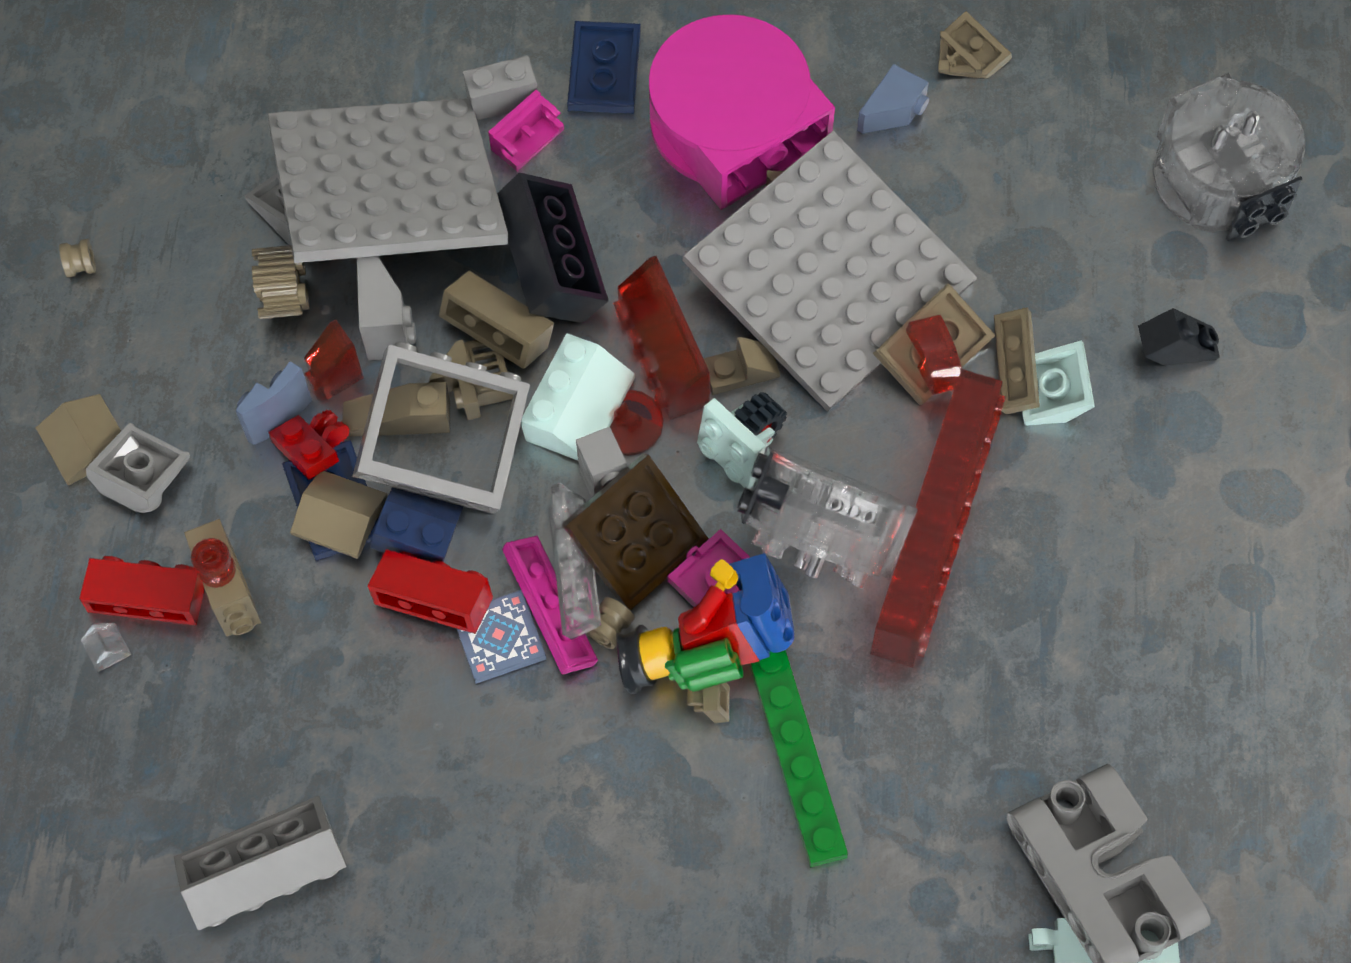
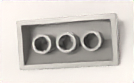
(258, 863)

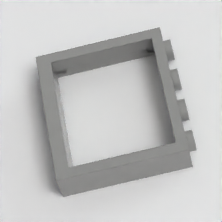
(428, 485)

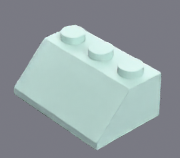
(575, 396)

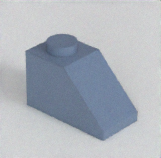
(894, 101)

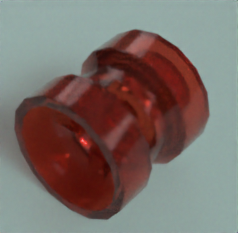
(218, 569)

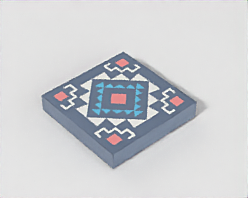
(503, 640)

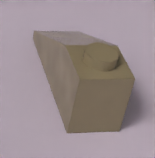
(408, 410)

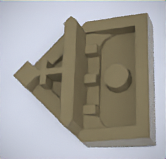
(970, 50)

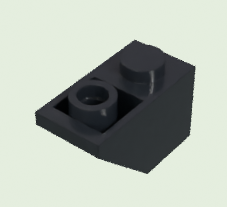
(1178, 339)

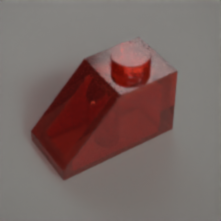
(332, 362)

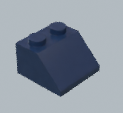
(416, 525)

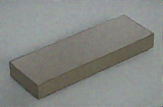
(1016, 360)

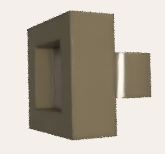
(712, 701)

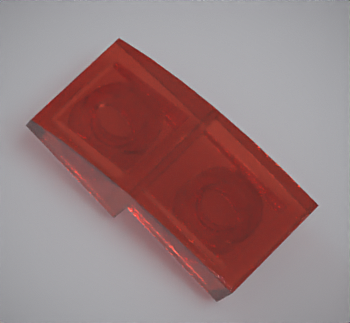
(937, 351)

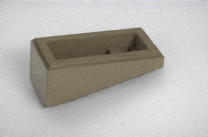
(486, 395)

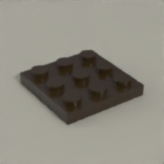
(635, 531)

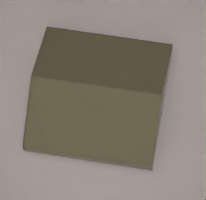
(78, 434)
(338, 513)

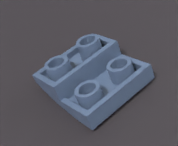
(267, 409)

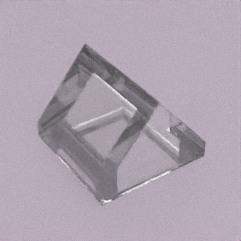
(105, 645)

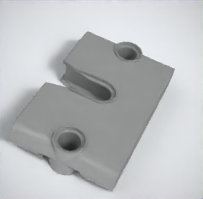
(1103, 907)

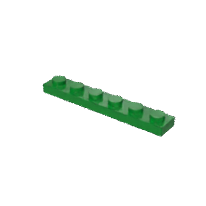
(798, 760)

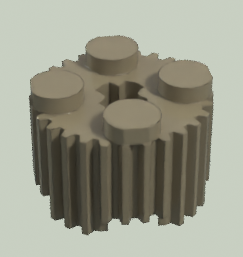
(278, 282)

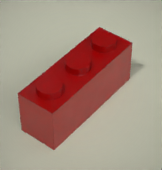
(142, 590)
(430, 590)

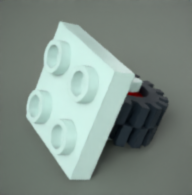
(739, 435)

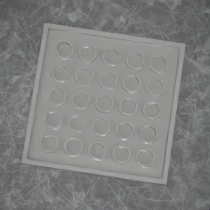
(385, 180)
(826, 268)

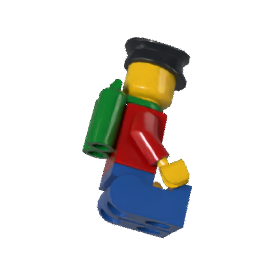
(715, 634)

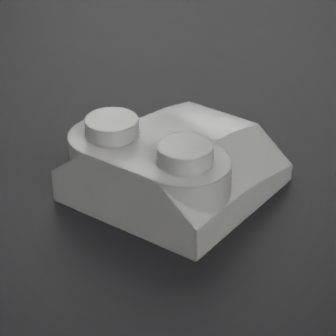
(136, 469)

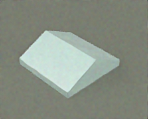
(1062, 385)

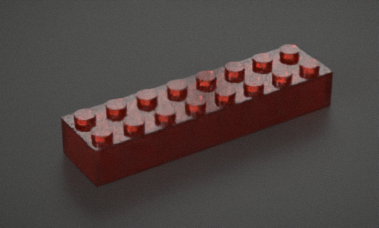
(940, 520)

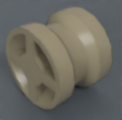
(77, 258)

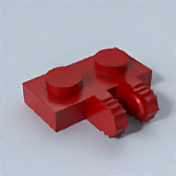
(311, 445)

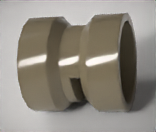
(613, 618)

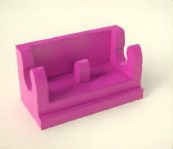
(525, 130)

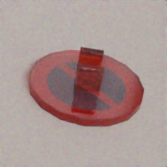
(637, 423)

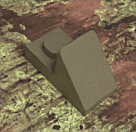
(741, 367)
(463, 391)

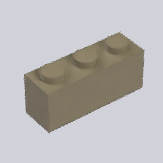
(495, 319)

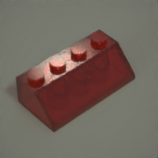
(663, 340)

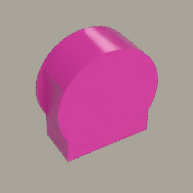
(734, 103)

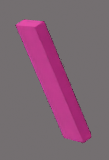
(539, 588)

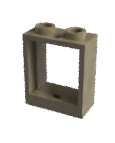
(233, 601)

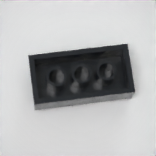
(551, 248)

